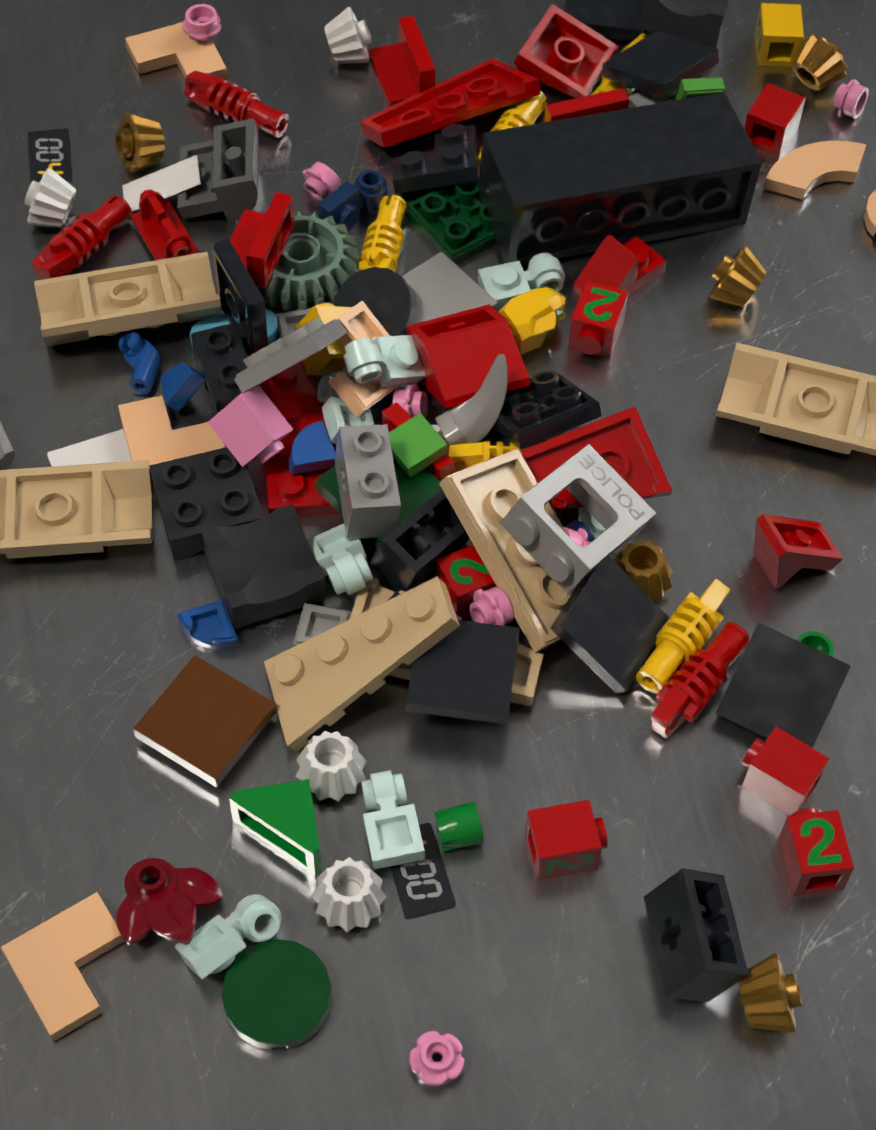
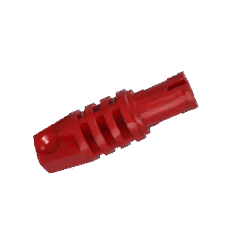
(233, 102)
(80, 239)
(698, 680)

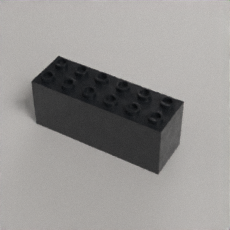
(619, 175)

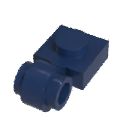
(347, 199)

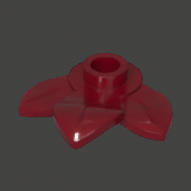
(164, 906)

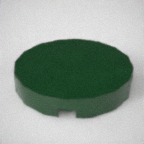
(276, 994)

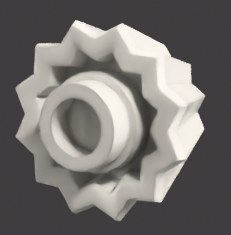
(348, 38)
(49, 200)
(331, 765)
(348, 894)

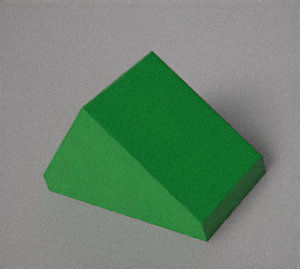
(281, 818)

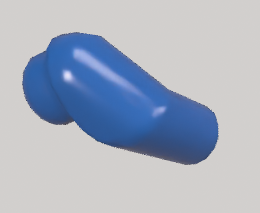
(143, 359)

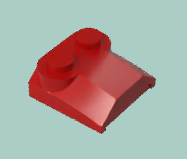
(565, 54)

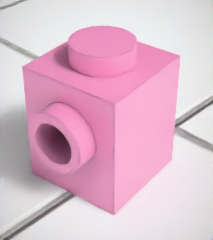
(251, 427)

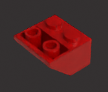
(462, 349)

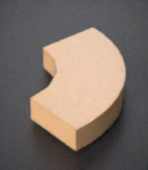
(813, 165)

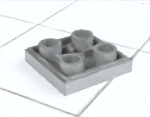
(444, 289)
(288, 351)

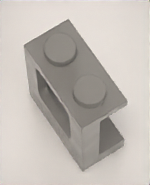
(604, 497)

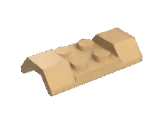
(126, 298)
(801, 400)
(75, 508)

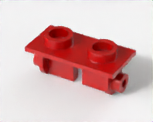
(162, 227)

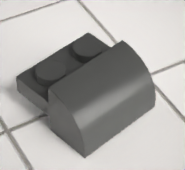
(226, 172)

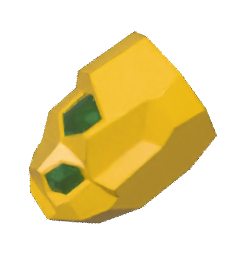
(534, 316)

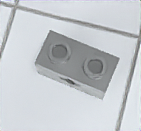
(366, 481)

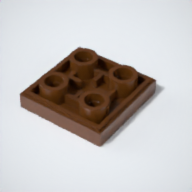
(205, 720)

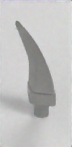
(476, 416)

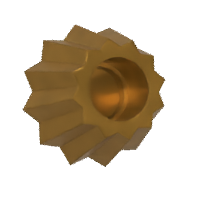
(819, 63)
(139, 142)
(737, 278)
(646, 567)
(770, 996)

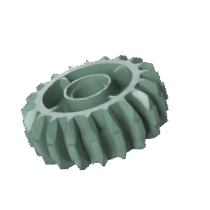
(312, 264)

